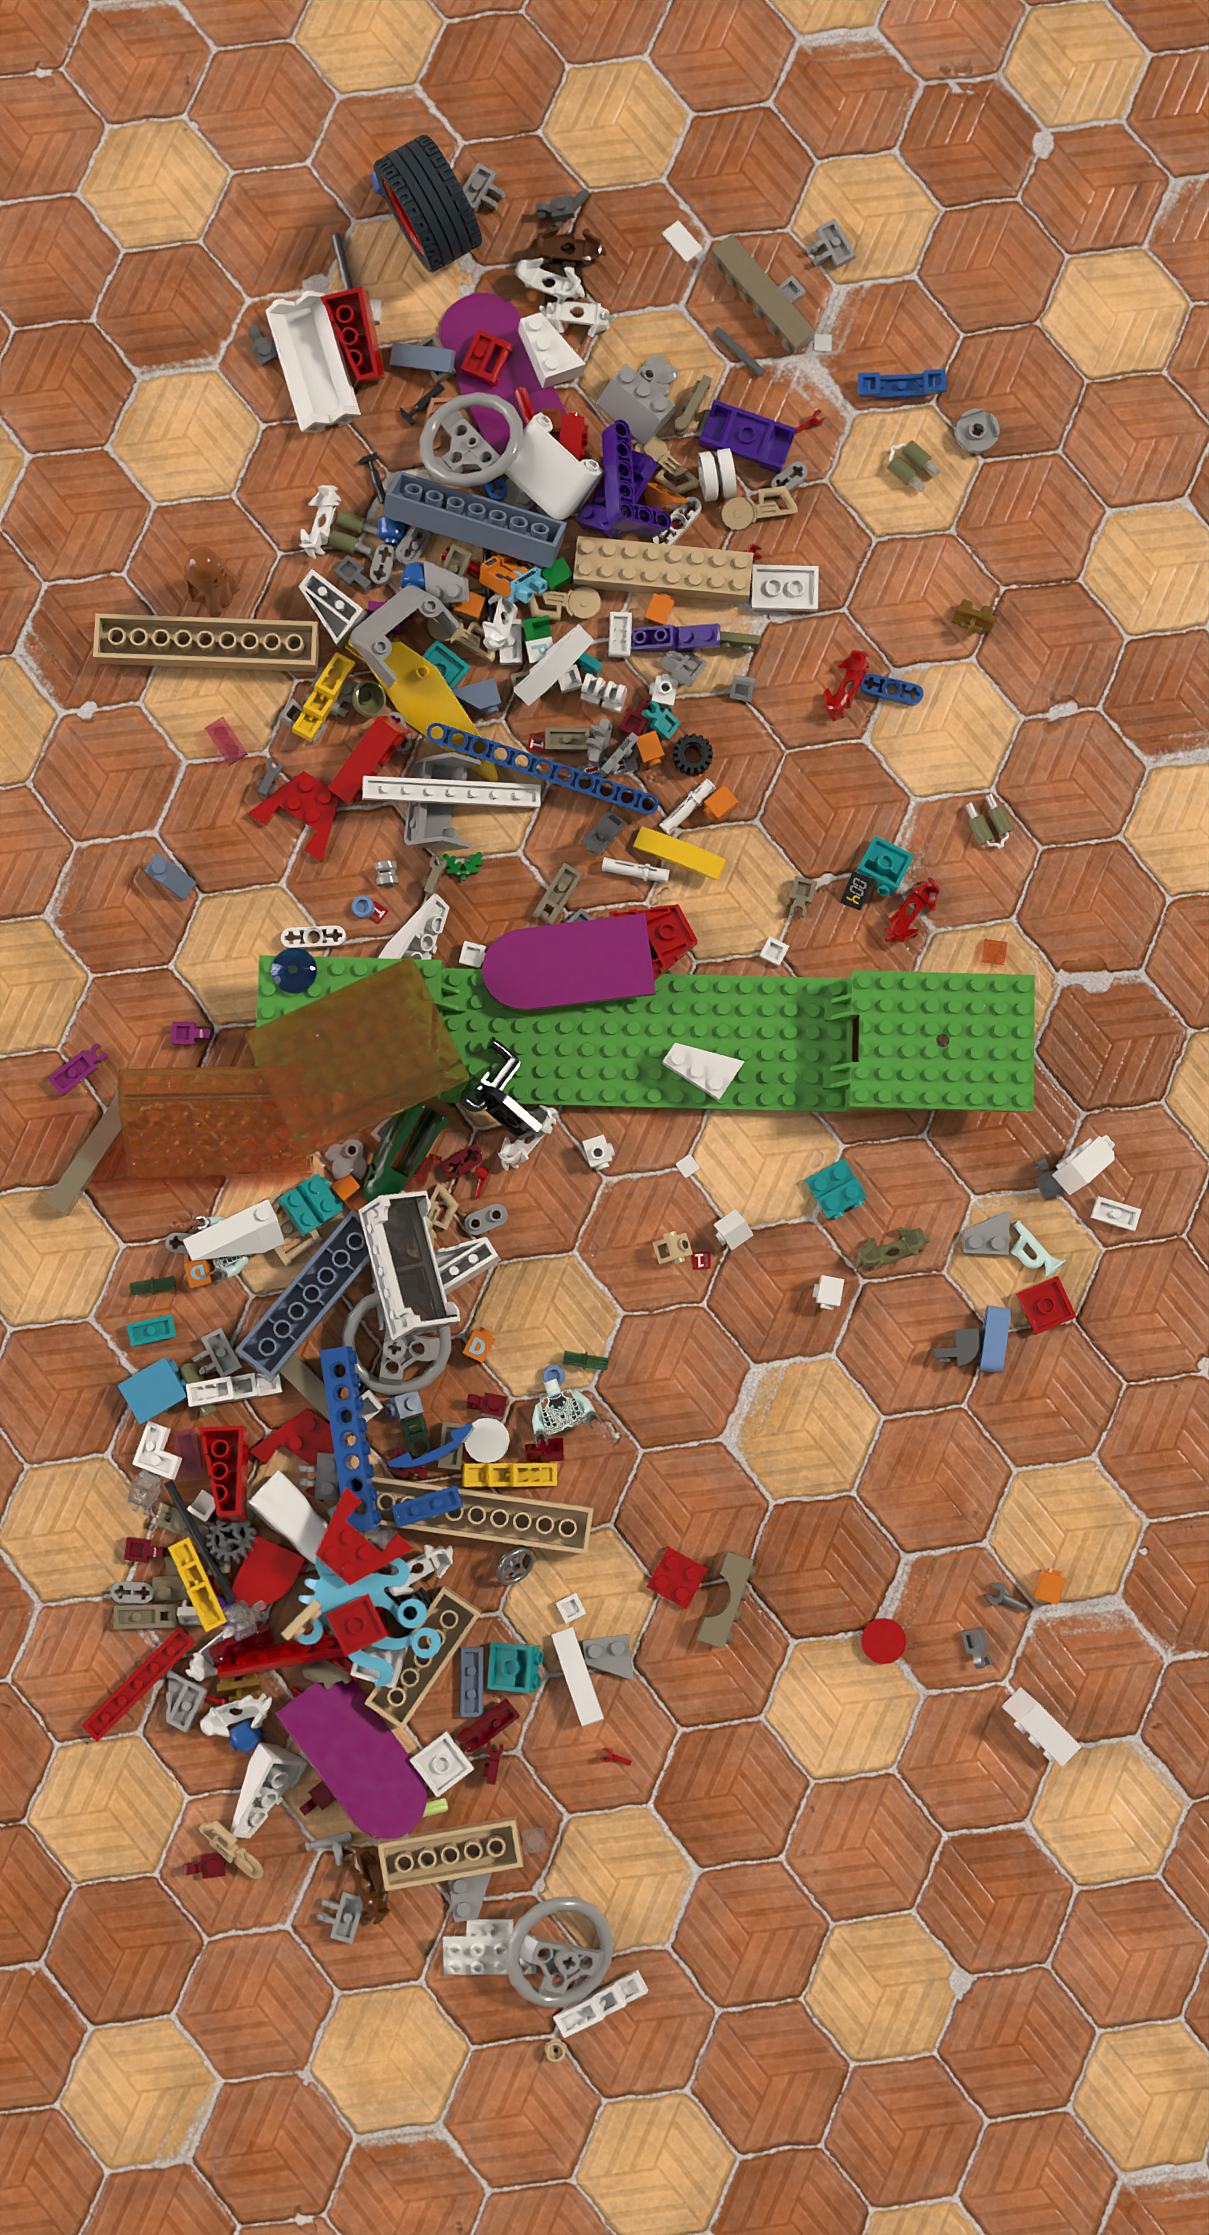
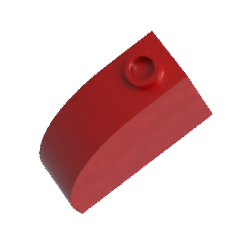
(268, 1572)

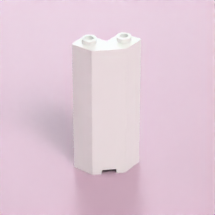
(312, 363)

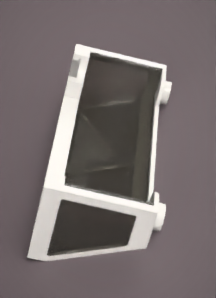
(406, 1265)

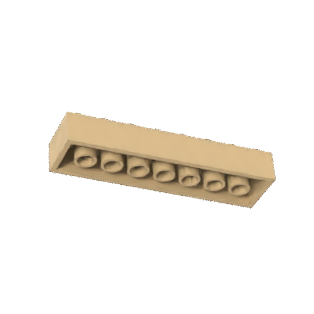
(663, 569)

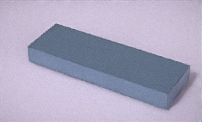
(422, 357)
(471, 1681)

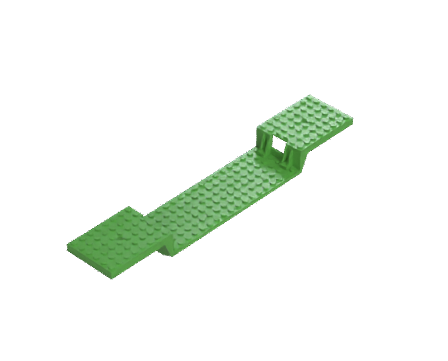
(783, 1028)

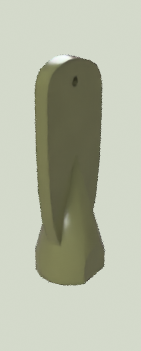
(191, 1375)

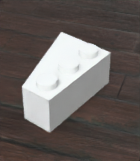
(549, 352)
(333, 607)
(703, 1068)
(464, 1262)
(1042, 1727)

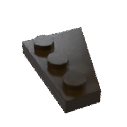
(557, 267)

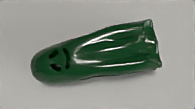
(384, 1178)

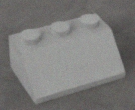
(636, 403)

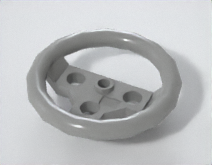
(471, 445)
(391, 1383)
(560, 1957)

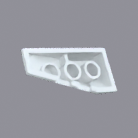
(266, 1780)

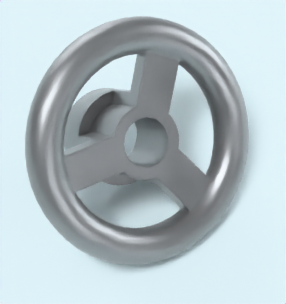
(512, 1562)

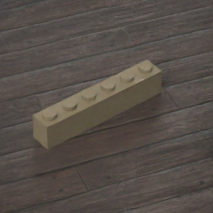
(762, 294)

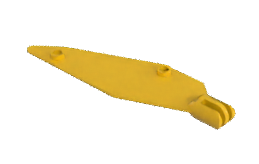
(427, 699)

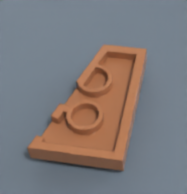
(442, 441)

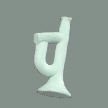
(1043, 1257)

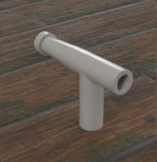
(334, 1841)

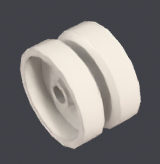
(717, 474)

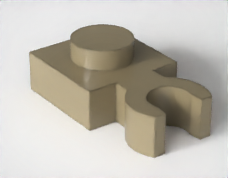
(802, 892)

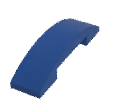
(903, 385)
(459, 1436)

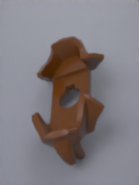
(585, 249)
(373, 1904)

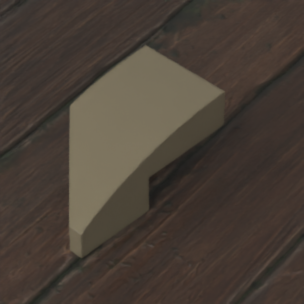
(325, 1672)

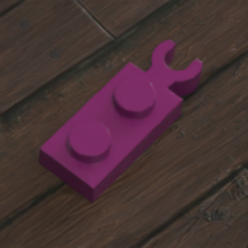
(76, 1070)

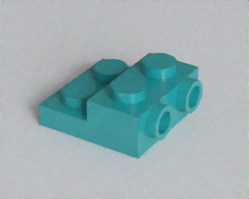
(449, 665)
(885, 865)
(836, 1190)
(311, 1204)
(514, 1667)

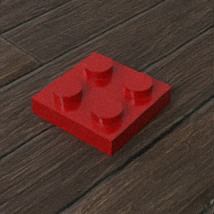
(1046, 1305)
(677, 1577)
(357, 1625)

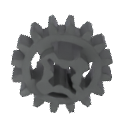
(230, 1548)

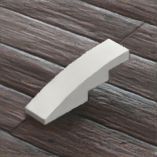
(553, 665)
(232, 1389)
(577, 1677)
(600, 2003)

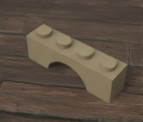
(716, 1627)

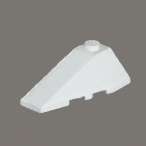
(420, 933)
(244, 1233)

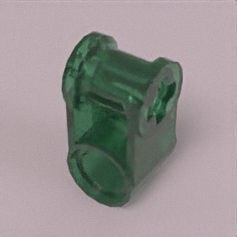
(416, 1433)

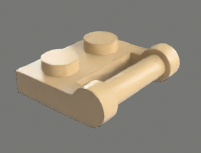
(289, 1234)

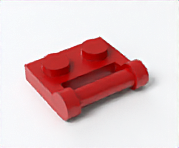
(480, 355)

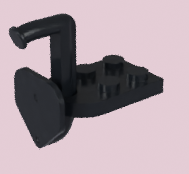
(495, 1101)

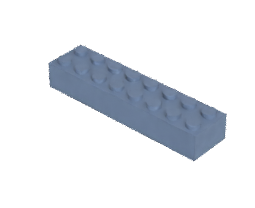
(474, 519)
(307, 1299)

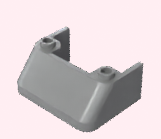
(370, 636)
(430, 822)

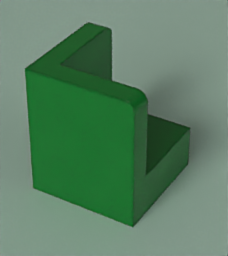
(557, 576)
(537, 628)

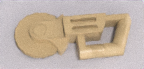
(658, 450)
(740, 511)
(581, 602)
(462, 637)
(435, 1210)
(226, 1845)

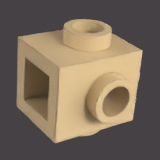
(672, 1248)

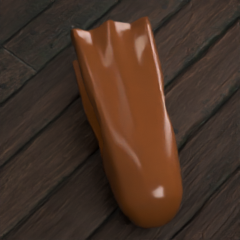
(209, 574)

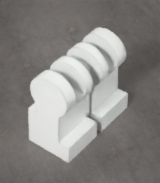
(595, 690)

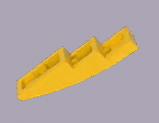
(323, 697)
(679, 853)
(509, 1474)
(197, 1584)

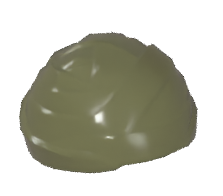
(368, 698)

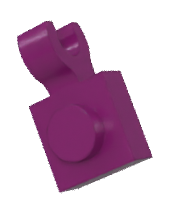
(186, 1033)

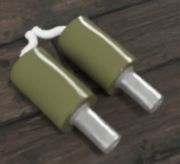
(917, 457)
(353, 523)
(999, 819)

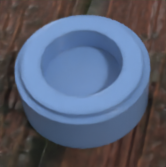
(363, 907)
(553, 1372)

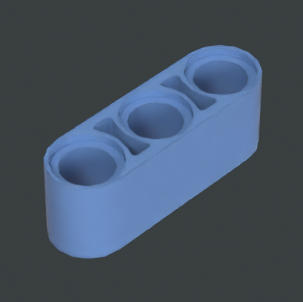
(994, 1339)

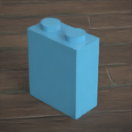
(154, 1390)

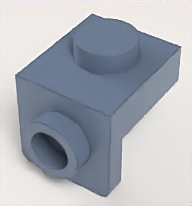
(403, 1406)

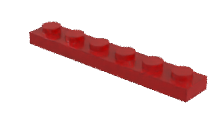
(281, 1656)
(138, 1683)

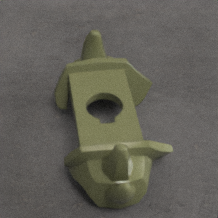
(909, 1245)

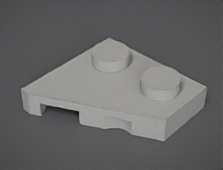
(623, 750)
(988, 1237)

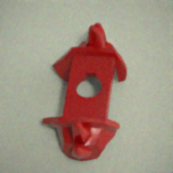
(856, 670)
(921, 895)

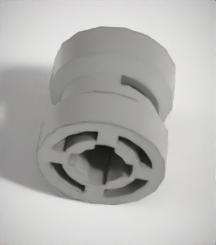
(386, 873)

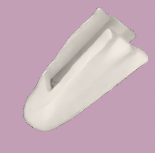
(289, 1514)

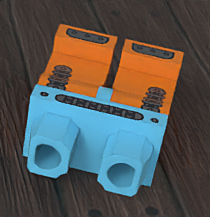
(512, 578)

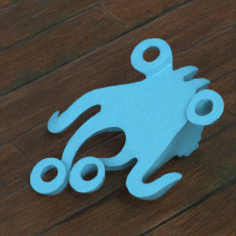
(335, 1592)

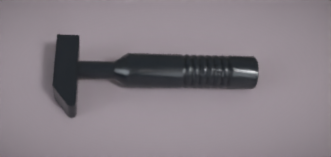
(424, 402)
(374, 476)

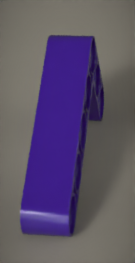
(619, 486)

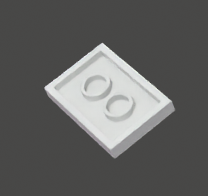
(784, 588)

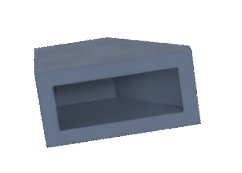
(480, 697)
(170, 876)

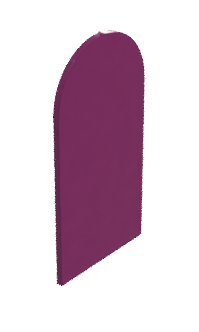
(501, 319)
(571, 964)
(357, 1758)

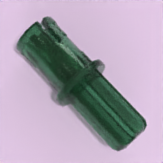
(153, 1285)
(585, 1360)

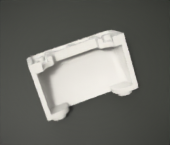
(551, 472)

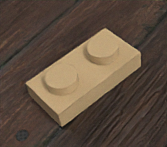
(296, 1628)

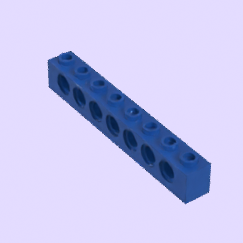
(340, 1429)

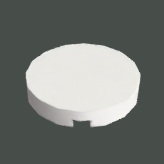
(488, 1440)

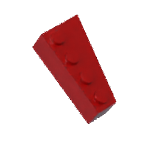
(355, 326)
(368, 758)
(227, 1463)

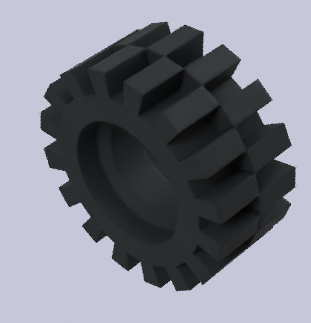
(692, 741)
(410, 1612)

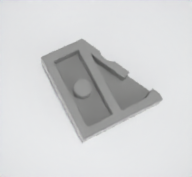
(445, 584)
(609, 1654)
(183, 1701)
(468, 1895)

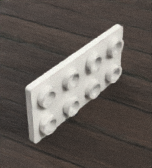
(481, 1949)

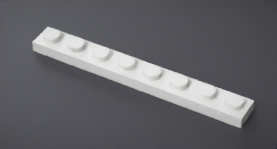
(451, 792)

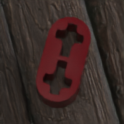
(459, 1157)

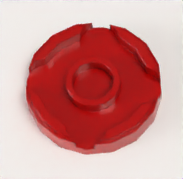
(883, 1640)

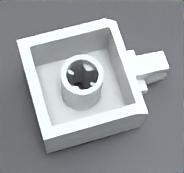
(1084, 1163)

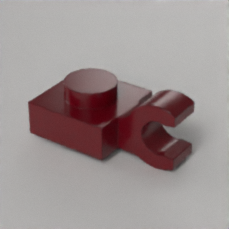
(634, 720)
(491, 1406)
(552, 1452)
(420, 1471)
(140, 1549)
(491, 1768)
(320, 1796)
(210, 1865)

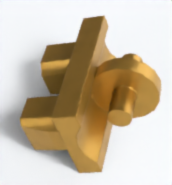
(972, 619)
(229, 1686)

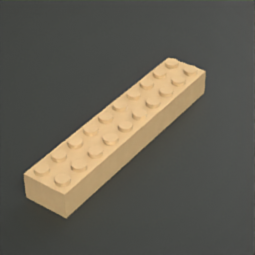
(206, 642)
(493, 1516)

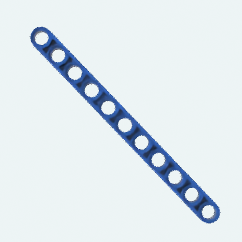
(533, 761)

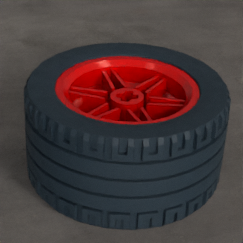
(428, 203)

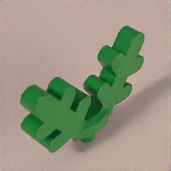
(470, 868)

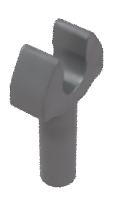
(1004, 1597)

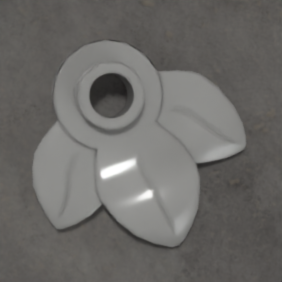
(660, 373)
(347, 1163)

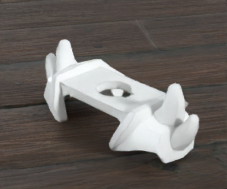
(532, 276)
(593, 315)
(326, 501)
(497, 633)
(519, 1151)
(432, 1559)
(202, 1663)
(219, 1718)

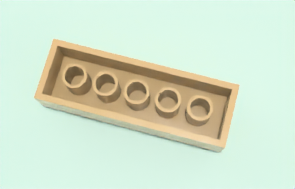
(452, 1619)
(450, 1853)

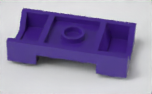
(747, 436)
(594, 513)

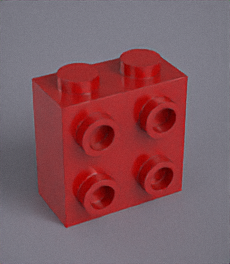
(574, 435)

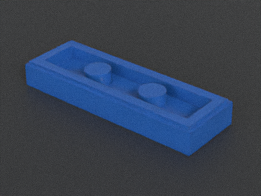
(426, 1506)

